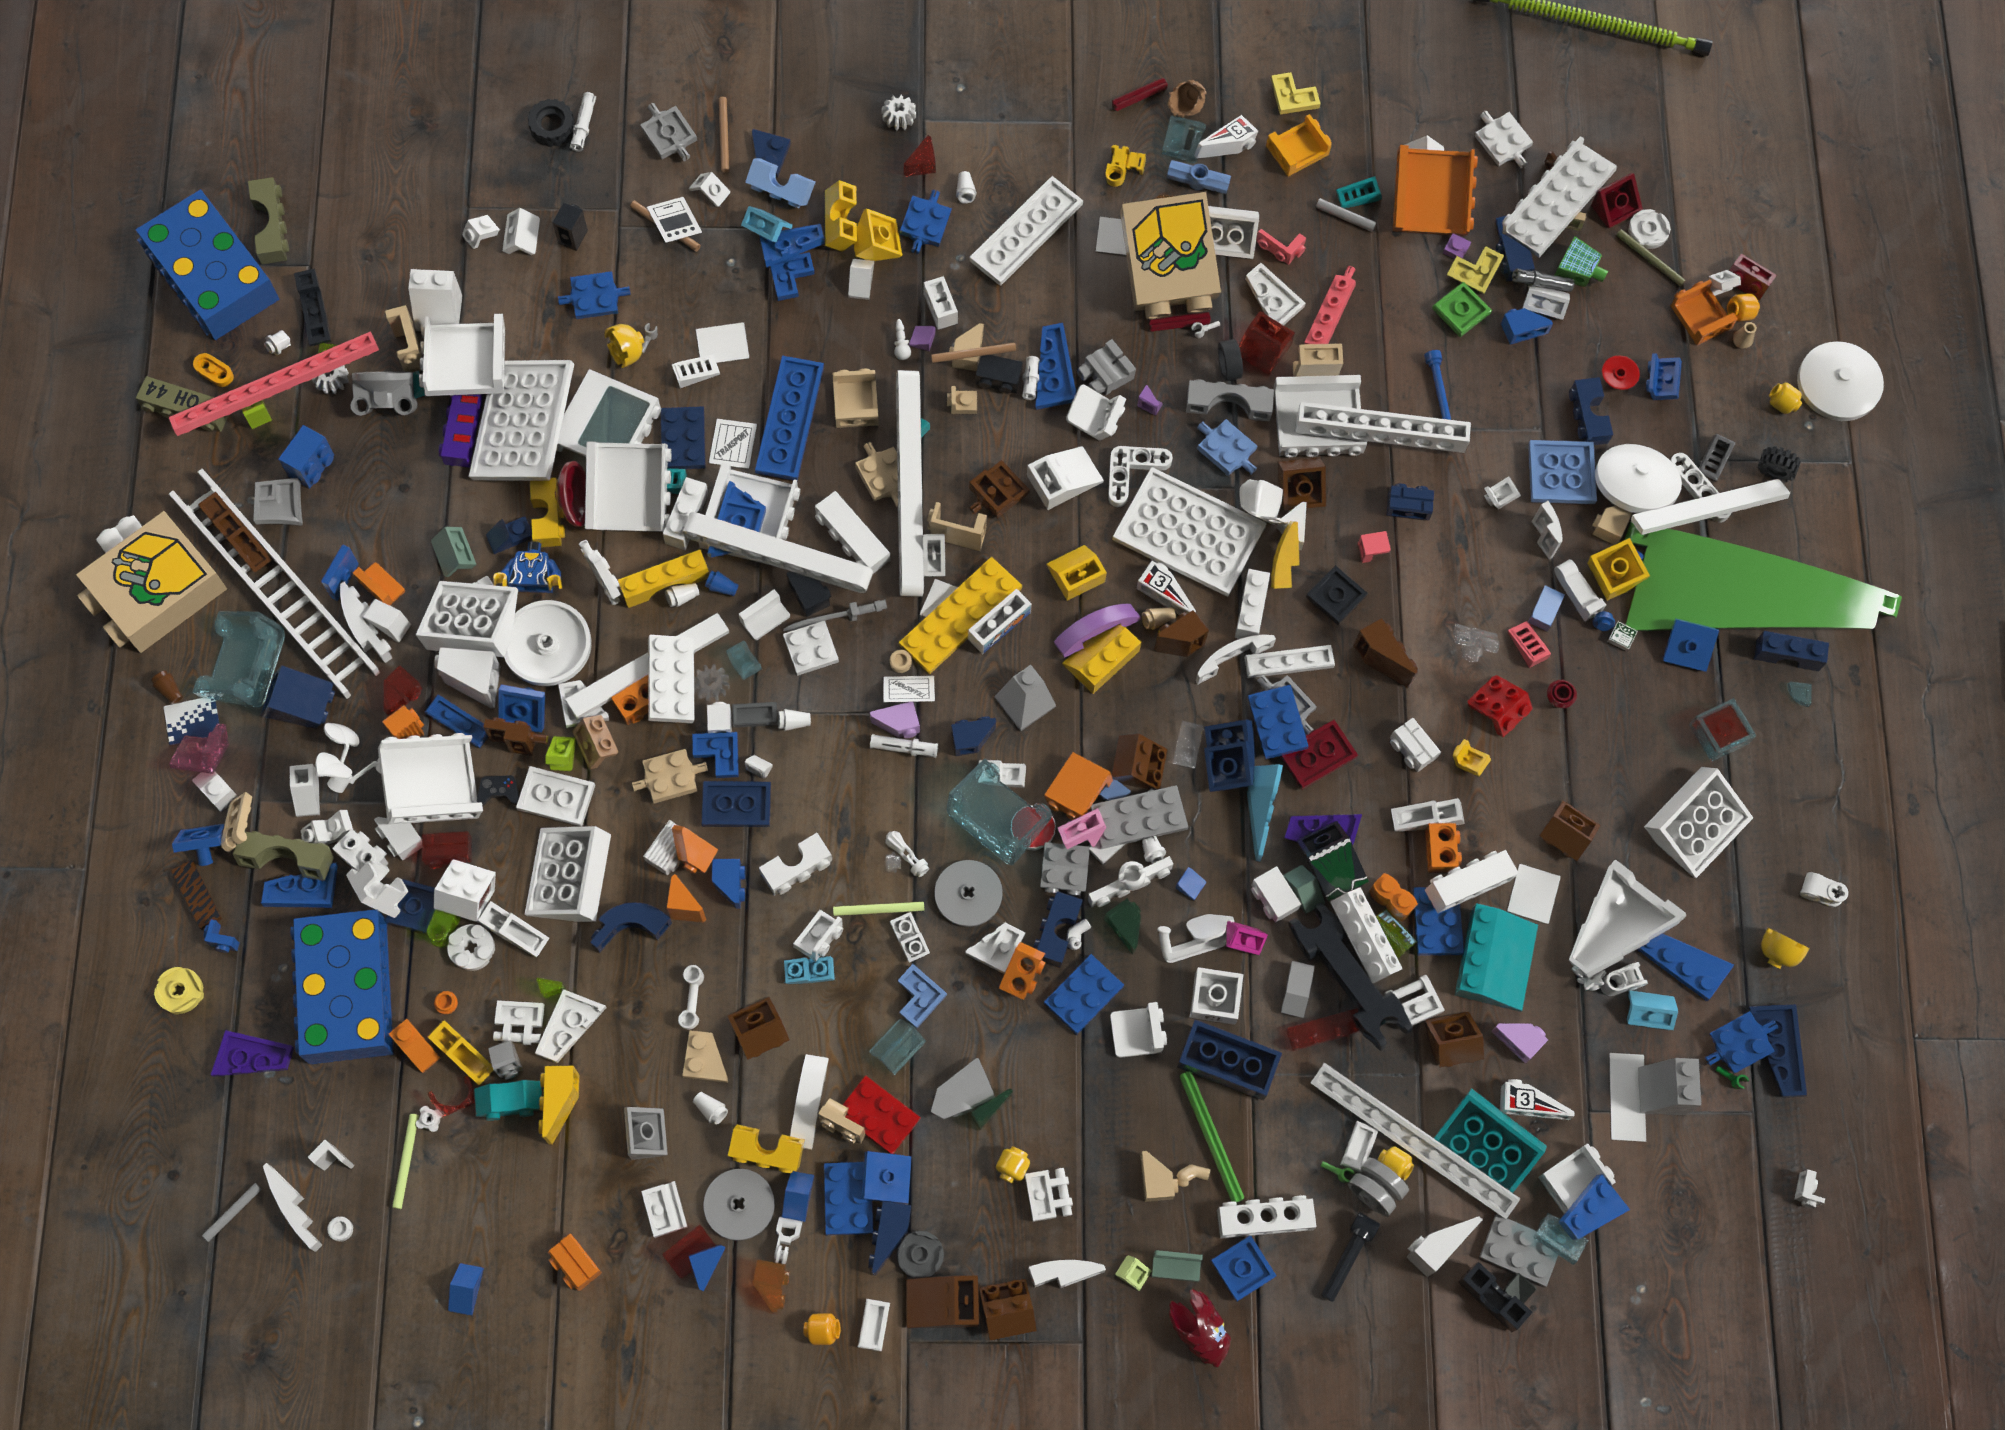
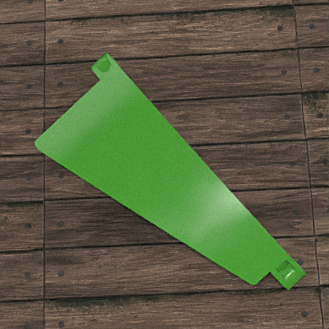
(1744, 588)

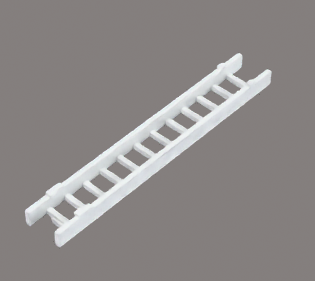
(268, 602)

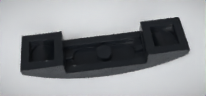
(313, 307)

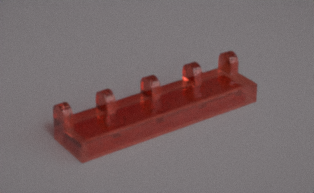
(1322, 1030)

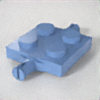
(1227, 447)

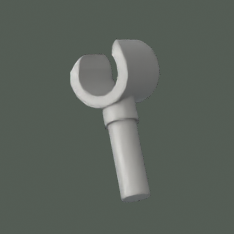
(649, 335)

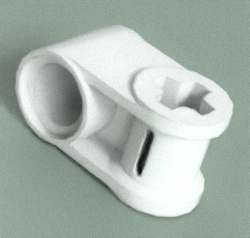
(1821, 890)
(1627, 979)

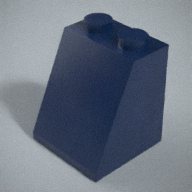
(297, 698)

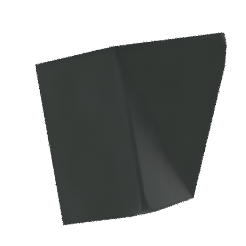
(1520, 1288)

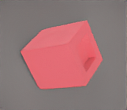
(1372, 545)

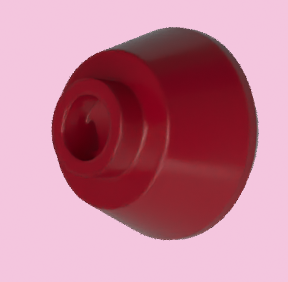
(1561, 694)

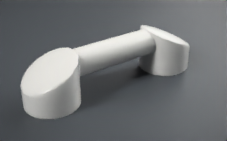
(695, 977)

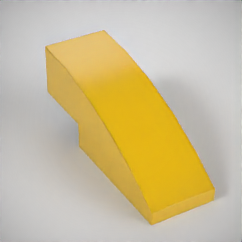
(1285, 556)
(461, 1052)

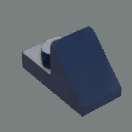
(508, 535)

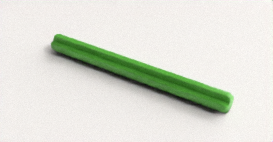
(1211, 1137)

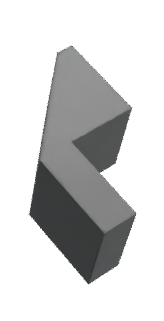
(1297, 989)

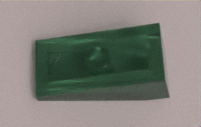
(986, 1112)

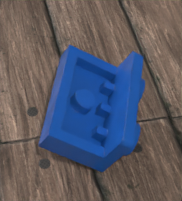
(1664, 378)

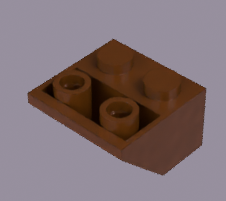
(1182, 636)
(1139, 762)
(1007, 1309)

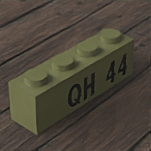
(173, 399)

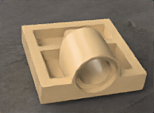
(833, 1118)

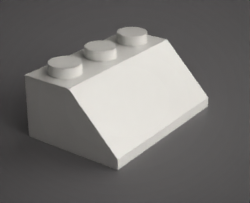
(1234, 231)

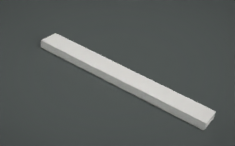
(1710, 506)
(602, 690)

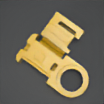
(1125, 160)

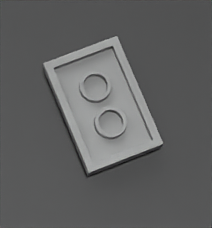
(1516, 1251)

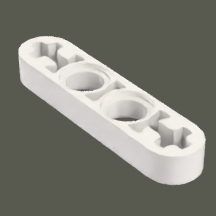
(1695, 489)

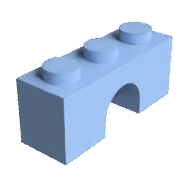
(763, 177)

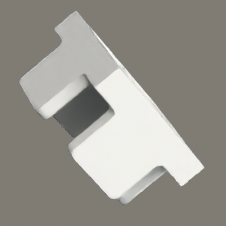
(373, 892)

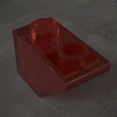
(399, 690)

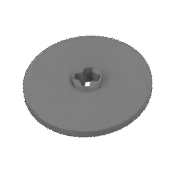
(968, 910)
(720, 1205)

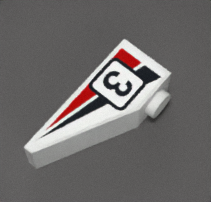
(1228, 140)
(1162, 587)
(1528, 1101)

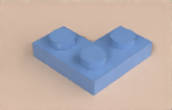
(926, 996)

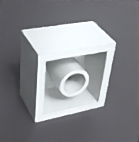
(1216, 996)

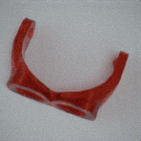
(447, 1110)

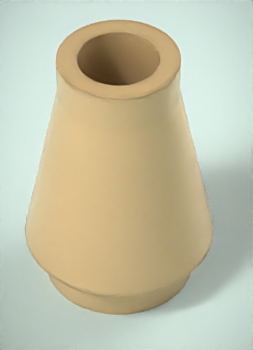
(1744, 336)
(1157, 616)

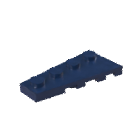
(1787, 1059)

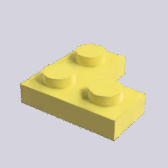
(1290, 99)
(1477, 275)

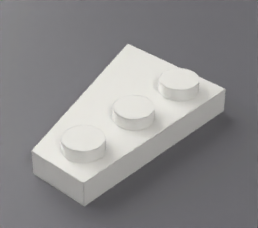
(1273, 295)
(567, 1024)

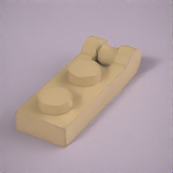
(236, 822)

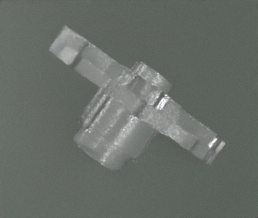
(1474, 642)

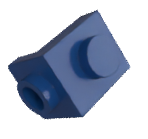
(220, 942)

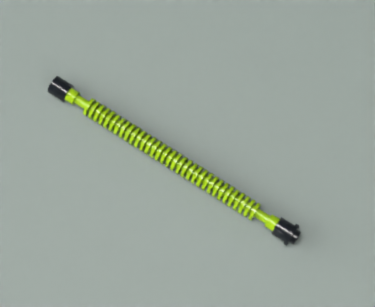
(1699, 45)

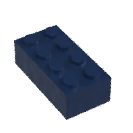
(1229, 1060)

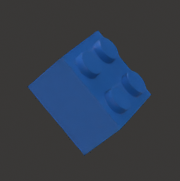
(306, 456)

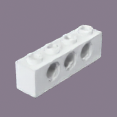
(1231, 1227)

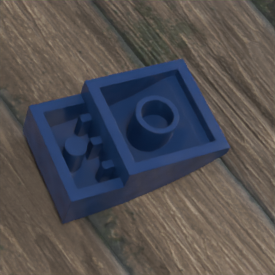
(1230, 755)

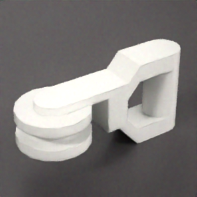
(781, 1255)

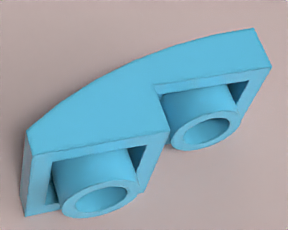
(809, 971)

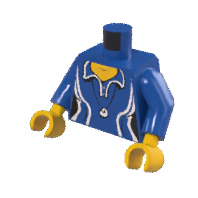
(530, 571)

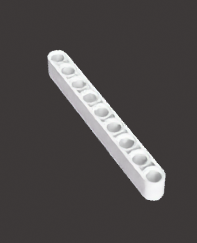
(777, 552)

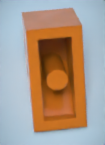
(692, 850)
(414, 1045)

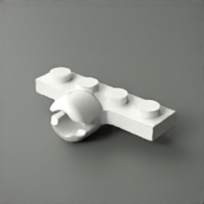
(1130, 878)

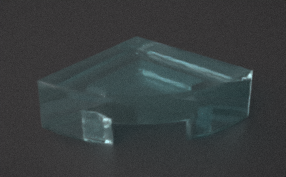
(1800, 692)

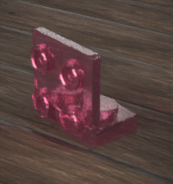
(201, 753)

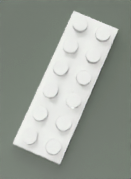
(1026, 230)

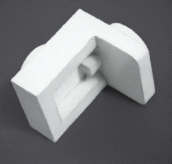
(479, 229)
(1501, 493)

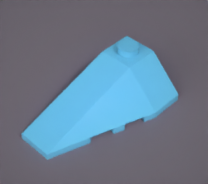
(1260, 802)

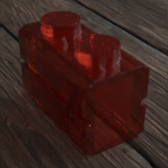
(444, 847)

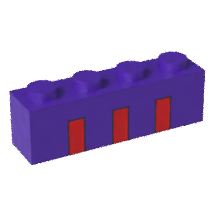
(461, 429)

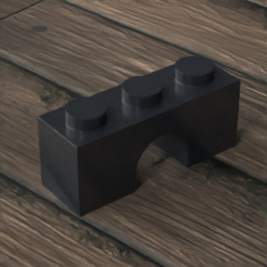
(1502, 1306)

